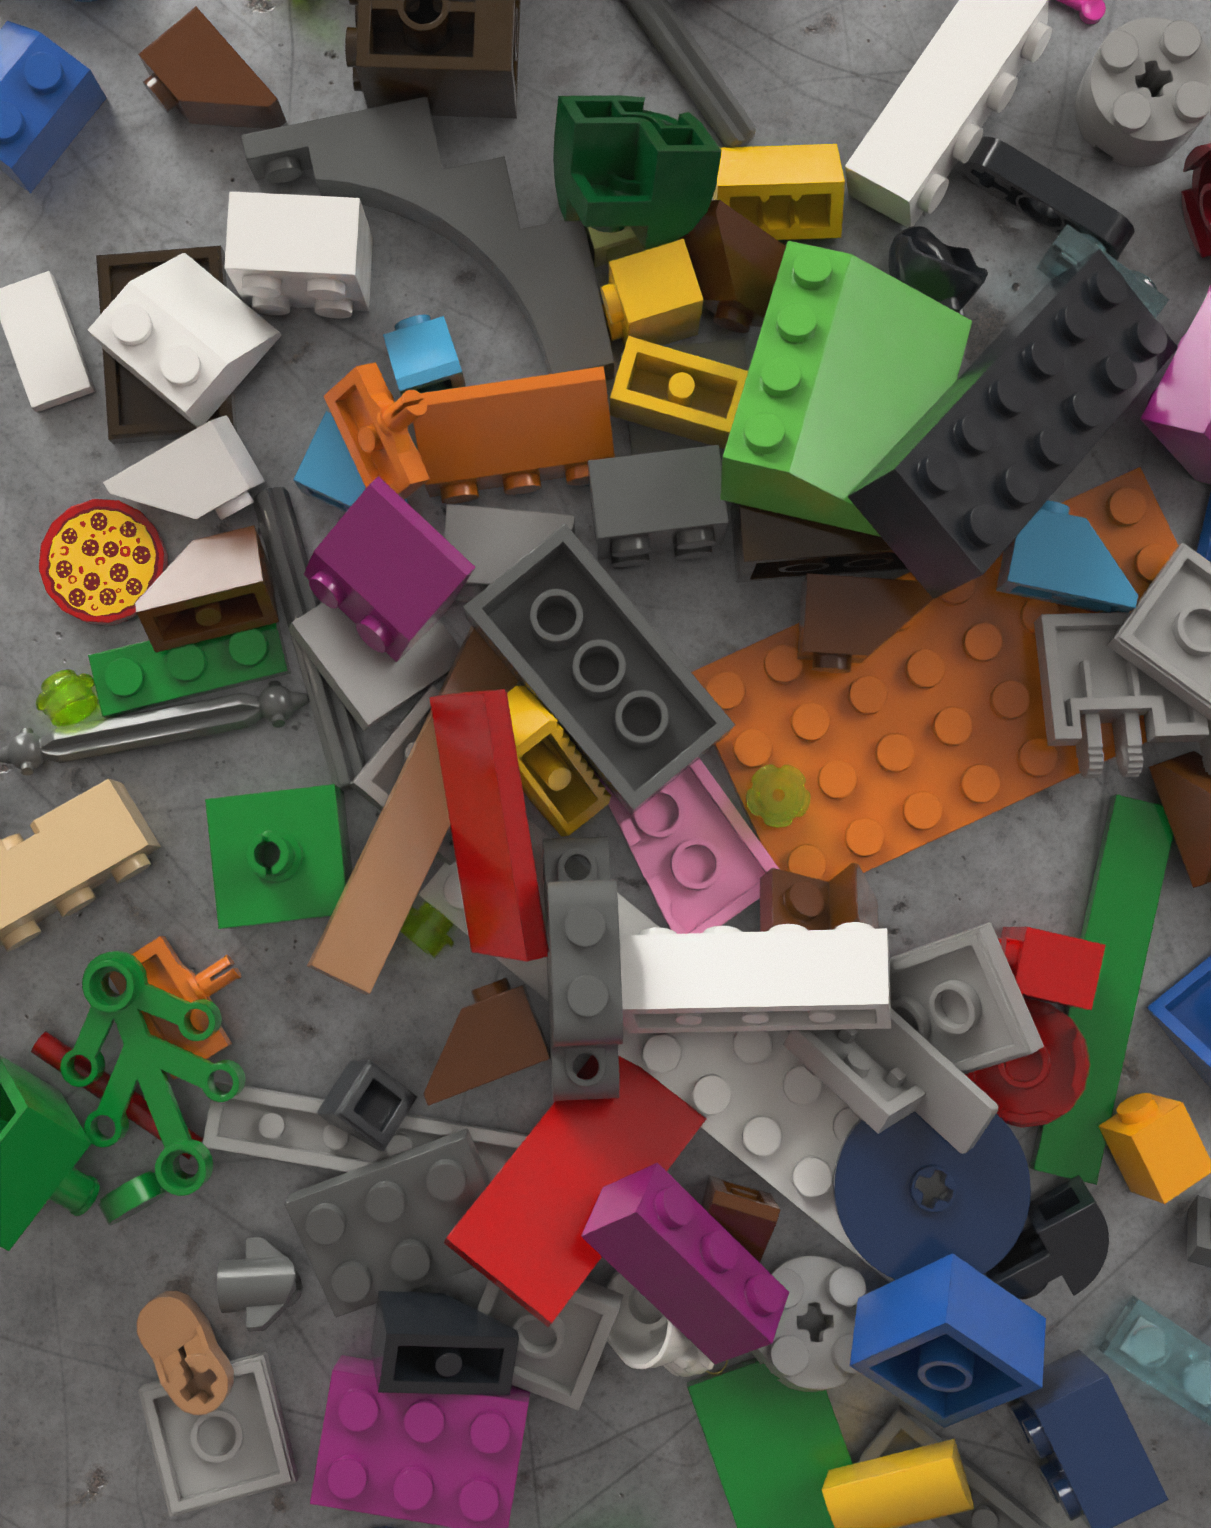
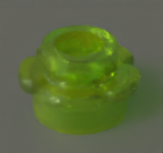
(67, 697)
(774, 812)
(428, 929)

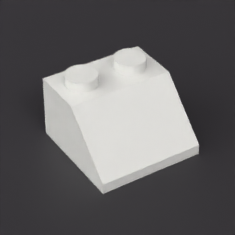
(184, 336)

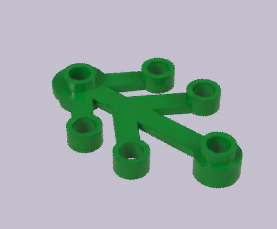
(146, 1061)

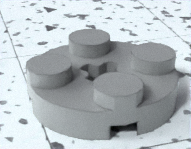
(835, 1294)

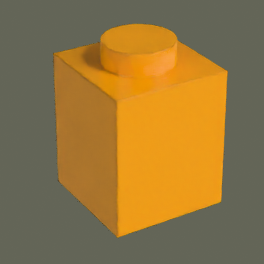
(1156, 1146)

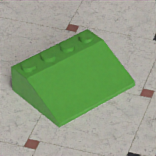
(835, 384)

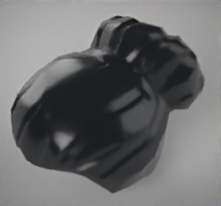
(935, 268)

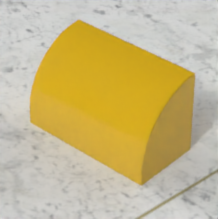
(785, 188)
(898, 1488)

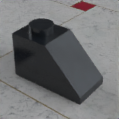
(440, 1346)

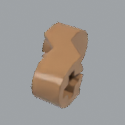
(192, 1381)

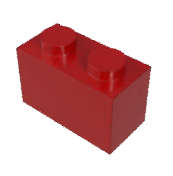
(1053, 965)

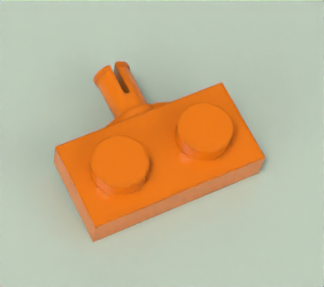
(377, 429)
(169, 974)

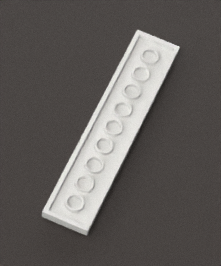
(742, 1082)

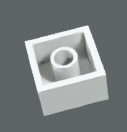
(299, 253)

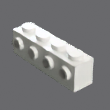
(944, 104)
(756, 979)

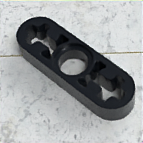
(1045, 195)

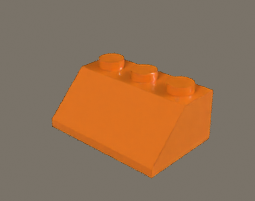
(514, 434)

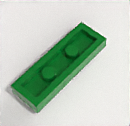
(140, 679)

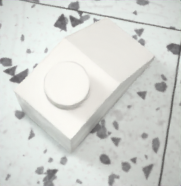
(193, 474)

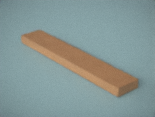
(401, 841)

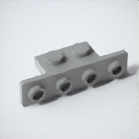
(893, 1074)

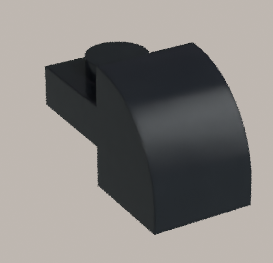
(1066, 1241)

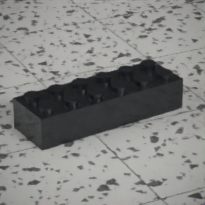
(1014, 426)

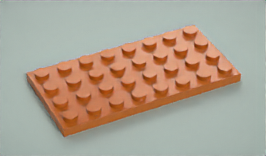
(929, 723)

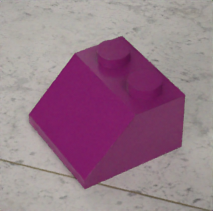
(387, 571)

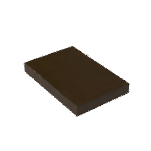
(131, 406)

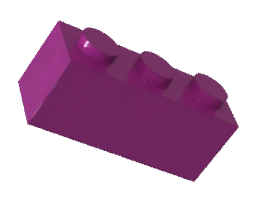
(686, 1264)

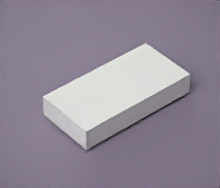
(43, 342)

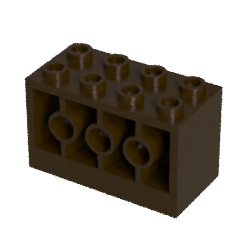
(443, 50)

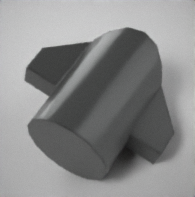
(259, 1284)

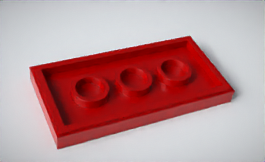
(489, 824)
(535, 1209)

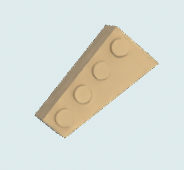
(68, 857)

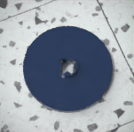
(884, 1208)

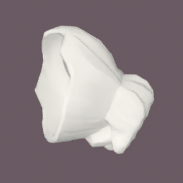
(648, 1338)

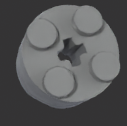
(1145, 91)

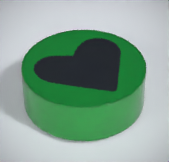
(131, 1197)

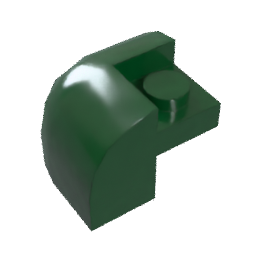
(632, 167)

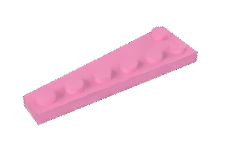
(694, 851)

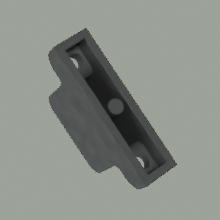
(582, 968)

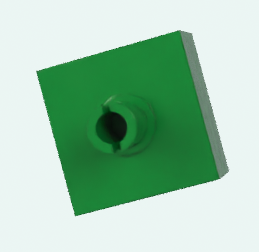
(278, 855)
(38, 1153)

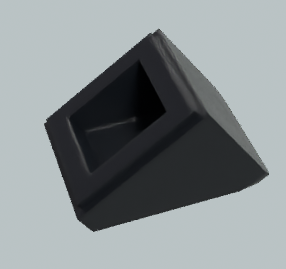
(367, 1103)

